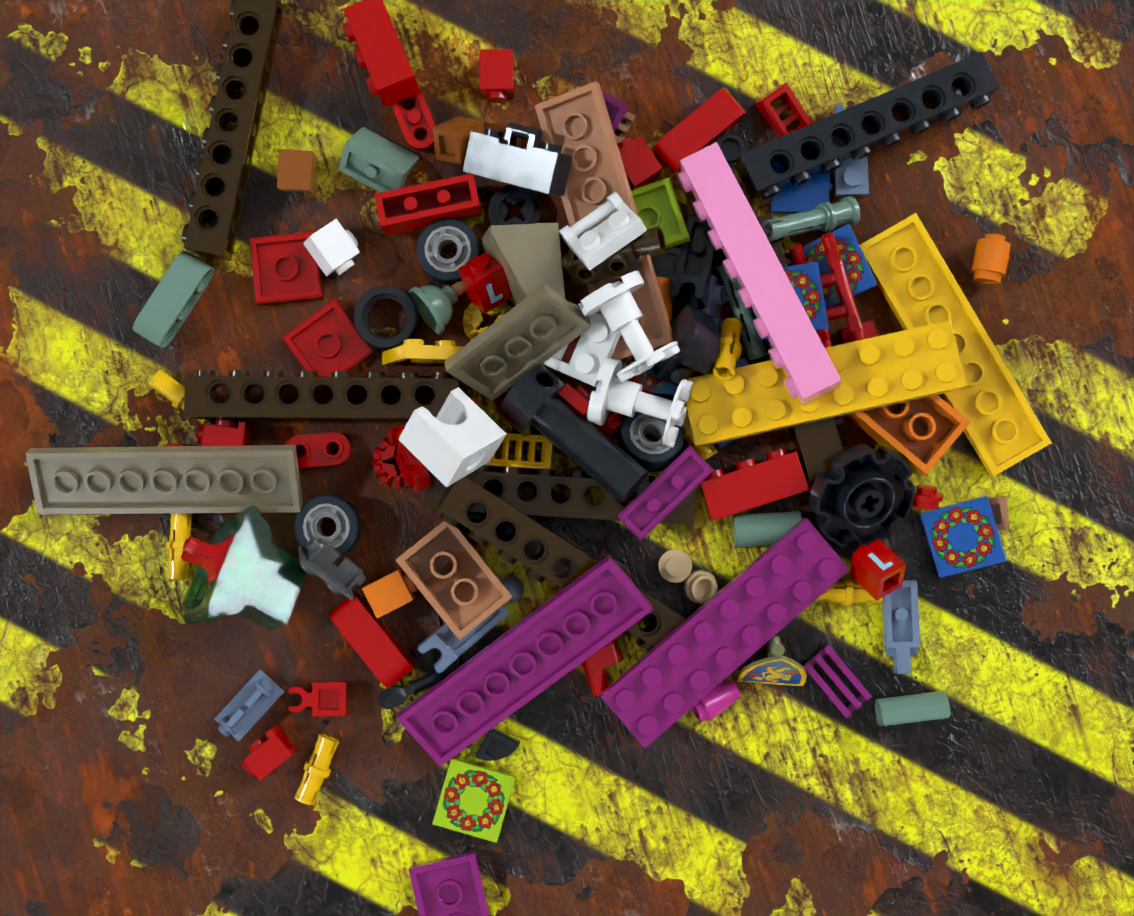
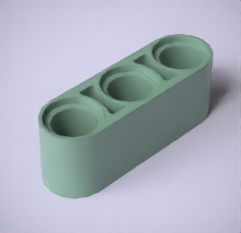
(173, 299)

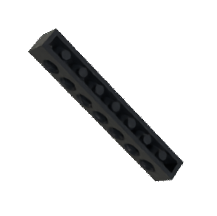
(969, 75)

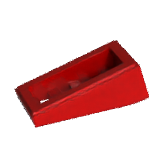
(789, 102)

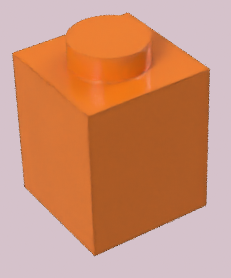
(390, 592)

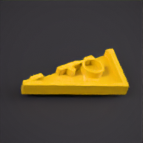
(419, 353)

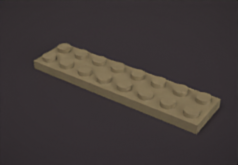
(165, 479)

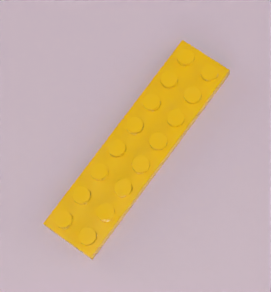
(926, 293)
(871, 372)

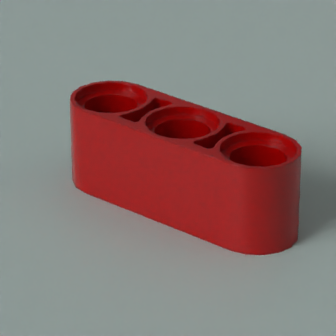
(699, 129)
(371, 640)

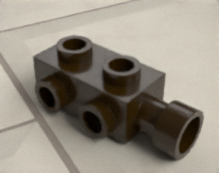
(620, 263)

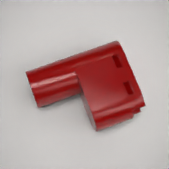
(595, 666)

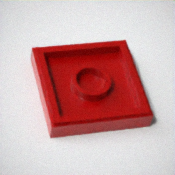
(284, 269)
(328, 342)

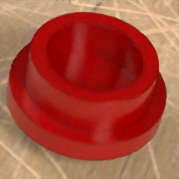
(927, 497)

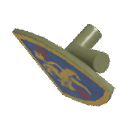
(774, 669)

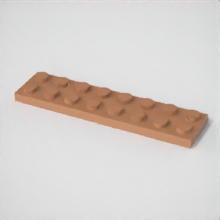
(585, 131)

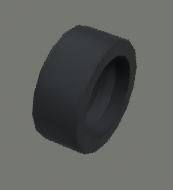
(380, 293)

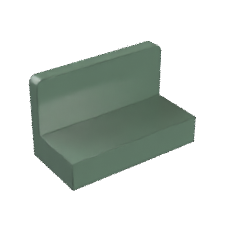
(376, 161)

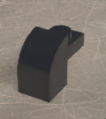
(698, 346)

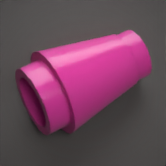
(716, 701)

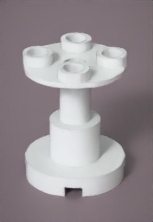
(623, 315)
(628, 398)

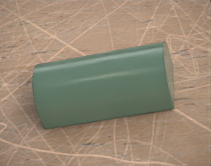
(762, 528)
(912, 708)

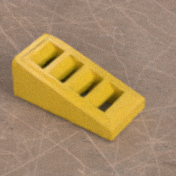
(546, 456)

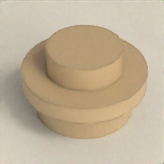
(675, 566)
(700, 586)

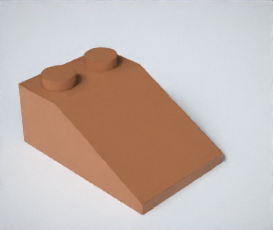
(454, 578)

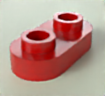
(414, 121)
(317, 449)

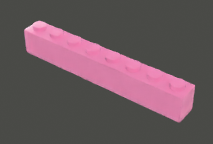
(759, 274)

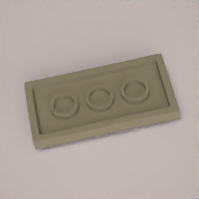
(517, 342)

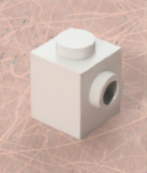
(333, 248)

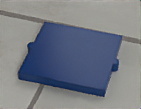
(802, 197)

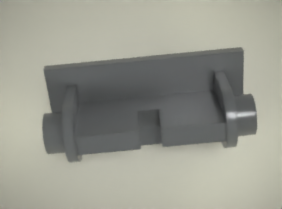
(338, 577)

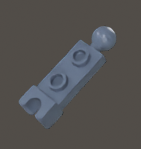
(451, 646)

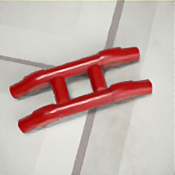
(839, 279)

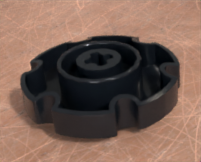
(862, 495)

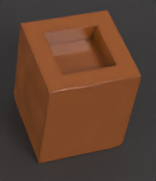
(453, 137)
(297, 171)

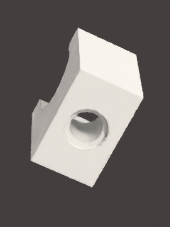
(455, 440)

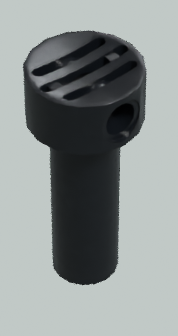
(537, 406)

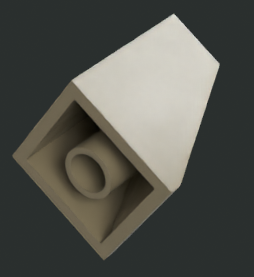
(528, 256)

